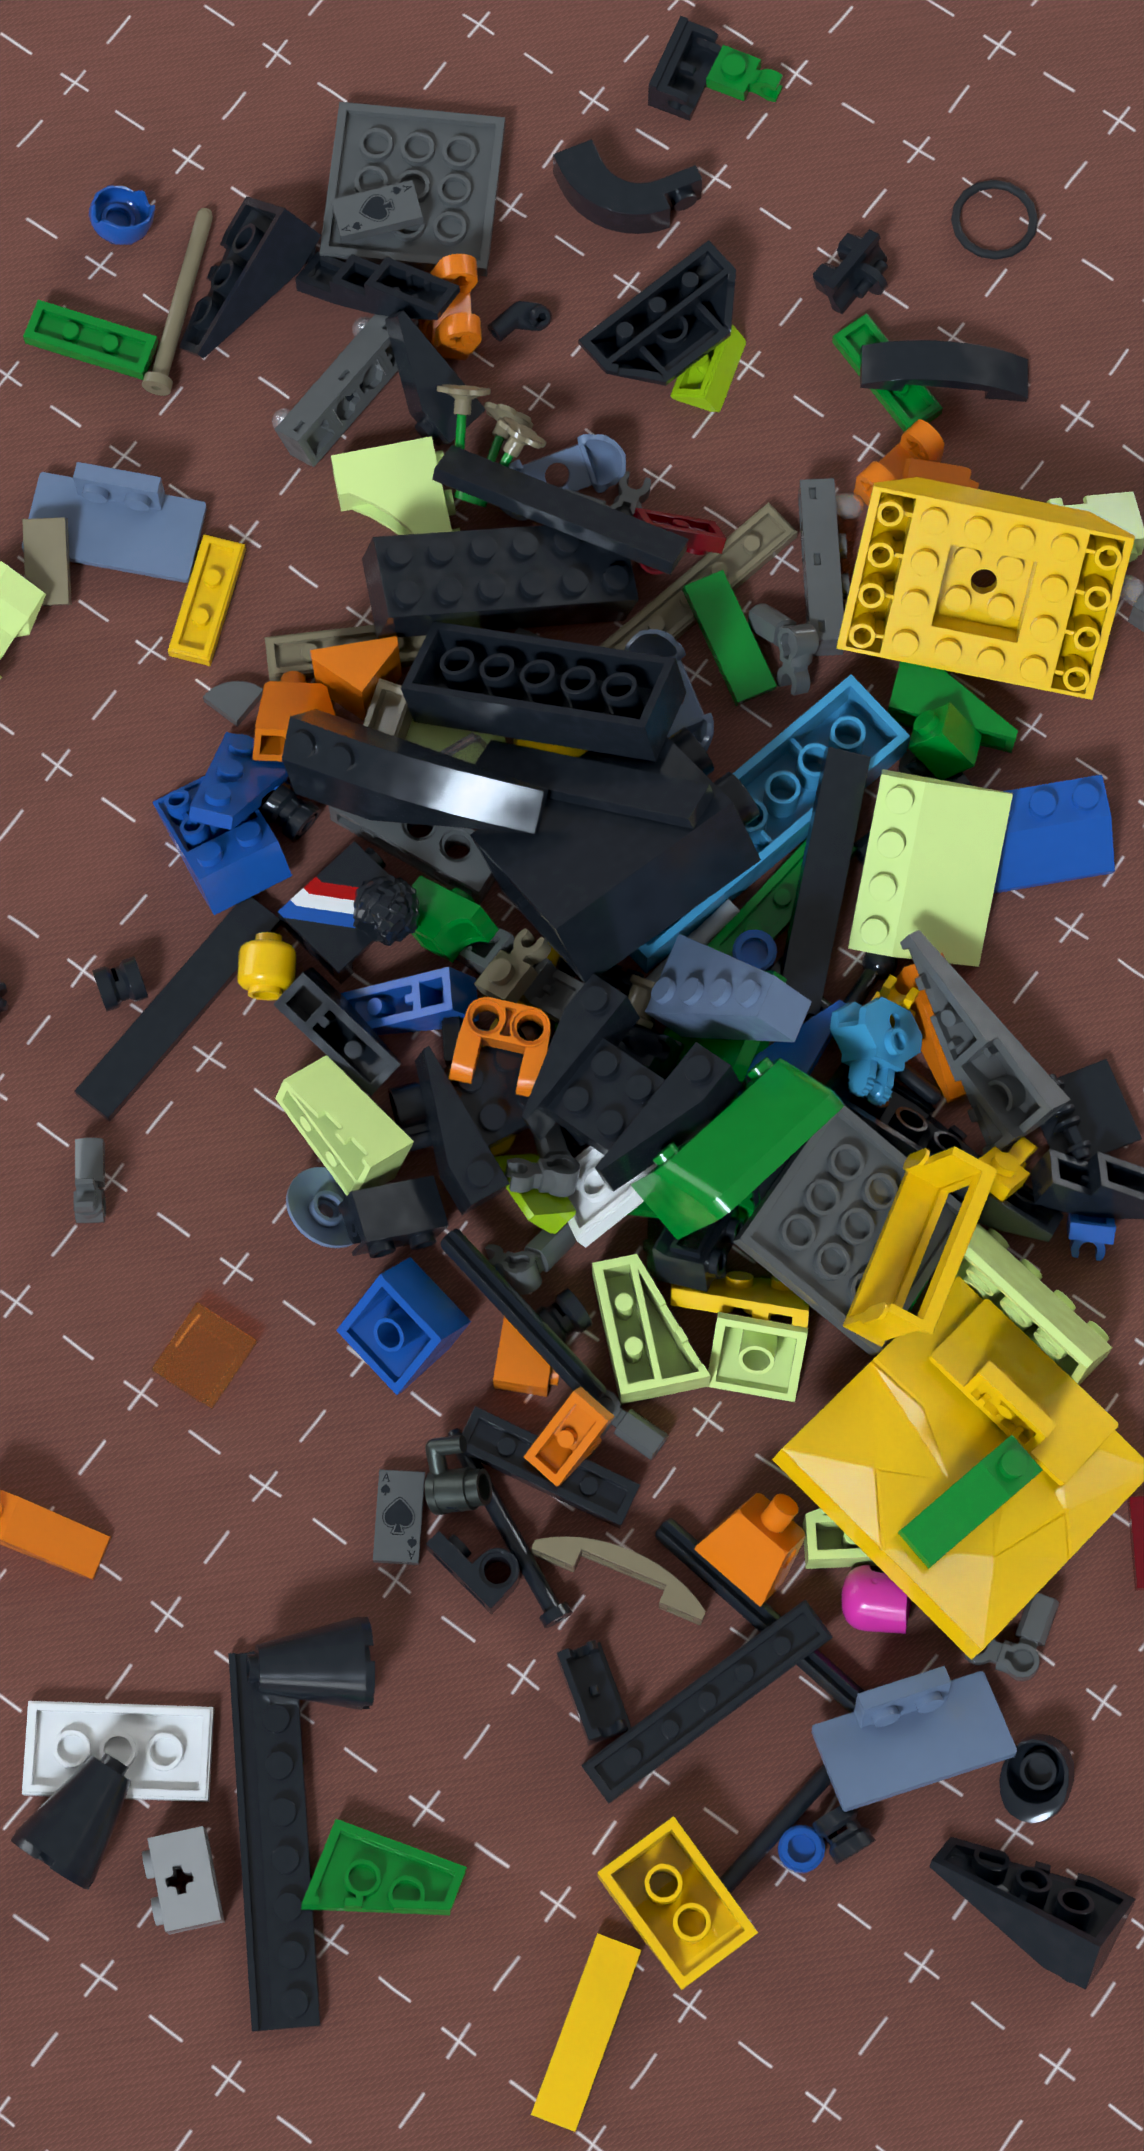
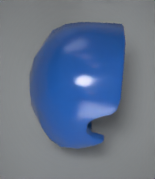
(121, 214)

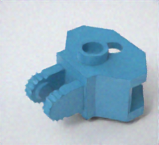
(873, 1046)

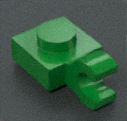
(740, 73)

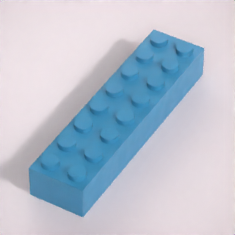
(784, 787)

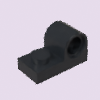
(453, 1557)

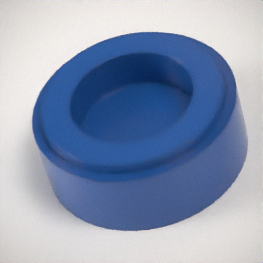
(755, 949)
(801, 1849)

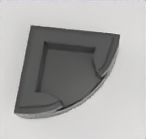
(234, 699)

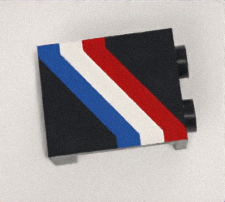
(324, 909)

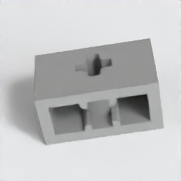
(192, 1854)

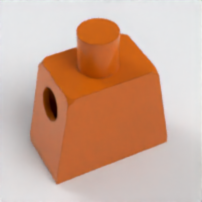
(278, 704)
(756, 1545)

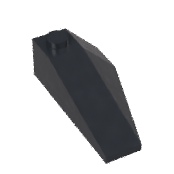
(261, 256)
(1051, 1917)

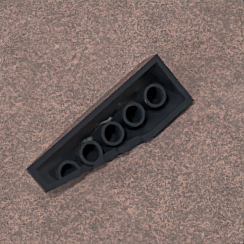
(401, 780)
(909, 1127)

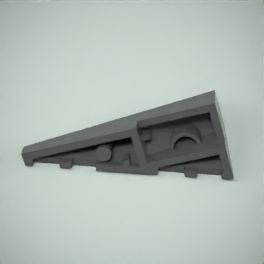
(1000, 1077)

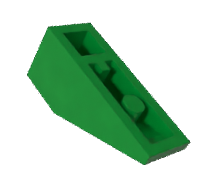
(926, 688)
(970, 1501)

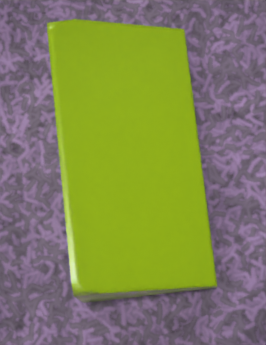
(709, 378)
(540, 1208)

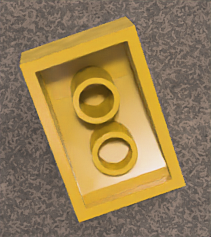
(677, 1903)

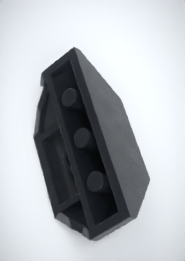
(668, 321)

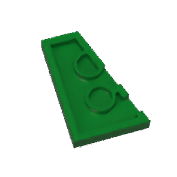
(380, 1875)

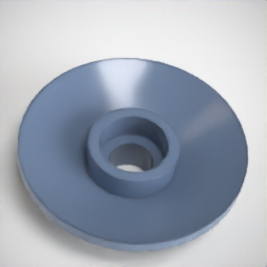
(307, 1197)

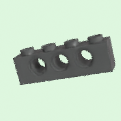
(426, 853)

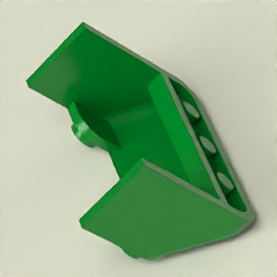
(737, 1148)

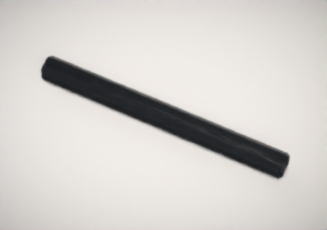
(816, 1665)

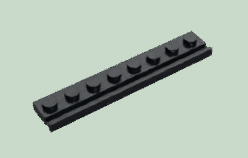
(274, 1855)

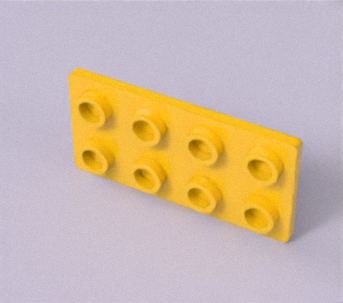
(1023, 1391)

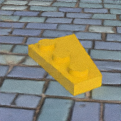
(754, 1295)

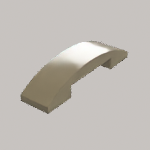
(567, 1552)

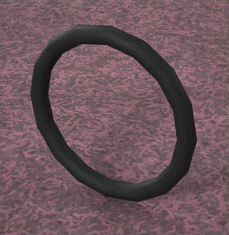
(1001, 185)

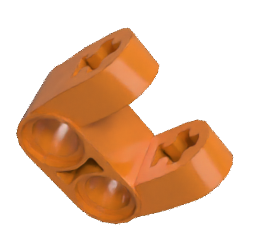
(457, 330)
(917, 442)
(504, 1037)

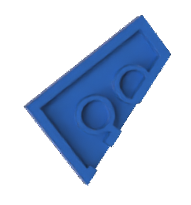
(234, 784)

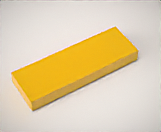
(206, 600)

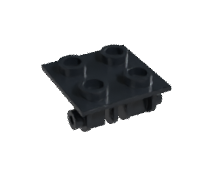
(1093, 1117)

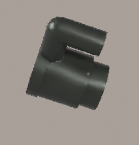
(453, 1488)

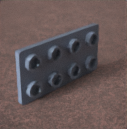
(123, 521)
(912, 1736)

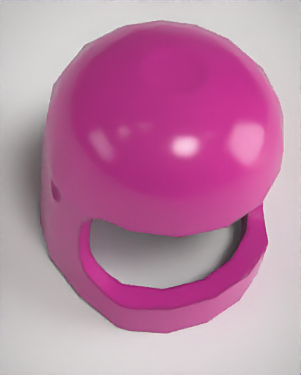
(874, 1602)

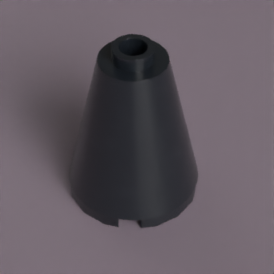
(318, 1665)
(77, 1821)

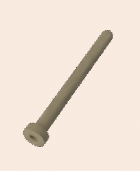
(157, 381)

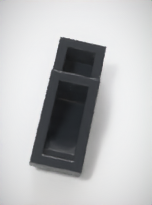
(1092, 1188)

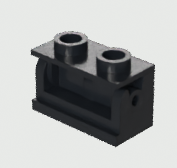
(394, 1216)

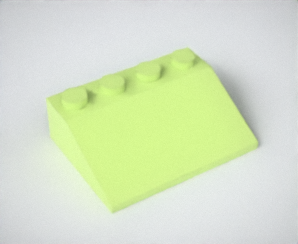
(930, 867)
(1040, 1313)

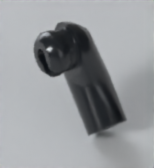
(520, 316)

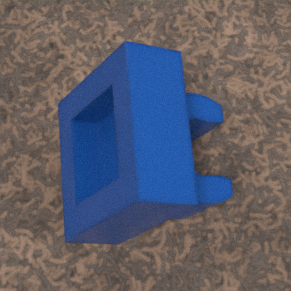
(1090, 1229)

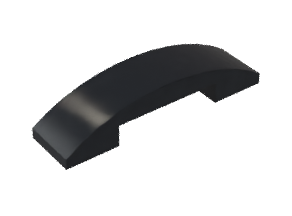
(946, 366)

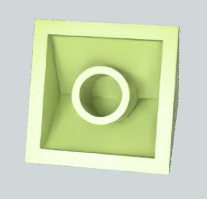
(757, 1356)

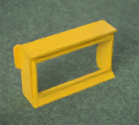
(927, 1181)

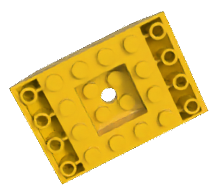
(1032, 628)

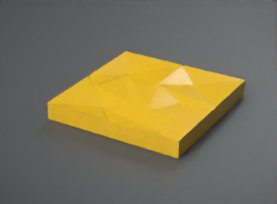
(902, 1442)

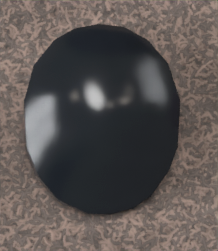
(1037, 1779)

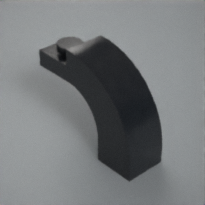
(620, 203)

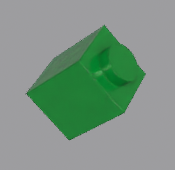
(944, 741)

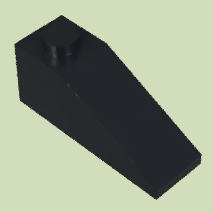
(420, 372)
(338, 1030)

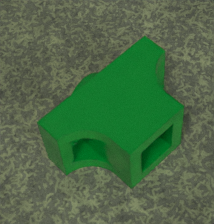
(449, 920)

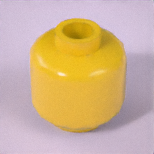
(266, 966)

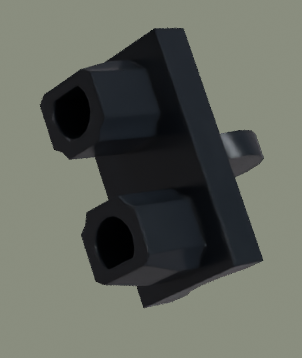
(857, 274)

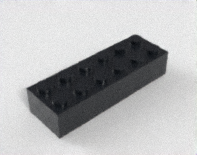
(494, 580)
(544, 690)

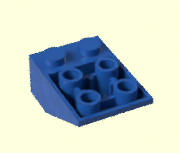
(223, 862)

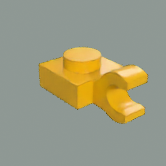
(1010, 1167)

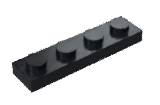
(587, 1488)

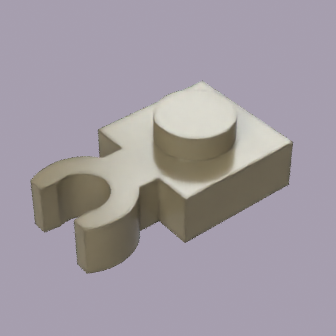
(512, 973)

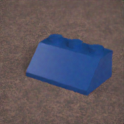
(1056, 835)

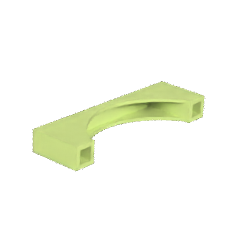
(398, 491)

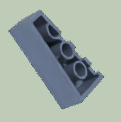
(723, 998)

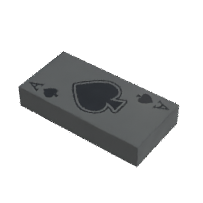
(377, 211)
(399, 1517)

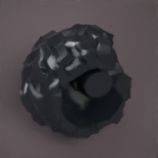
(386, 909)

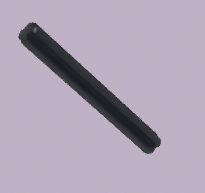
(520, 1314)

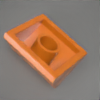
(355, 669)

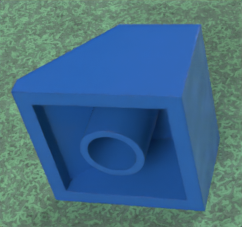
(403, 1325)

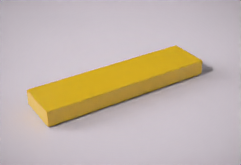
(586, 2032)

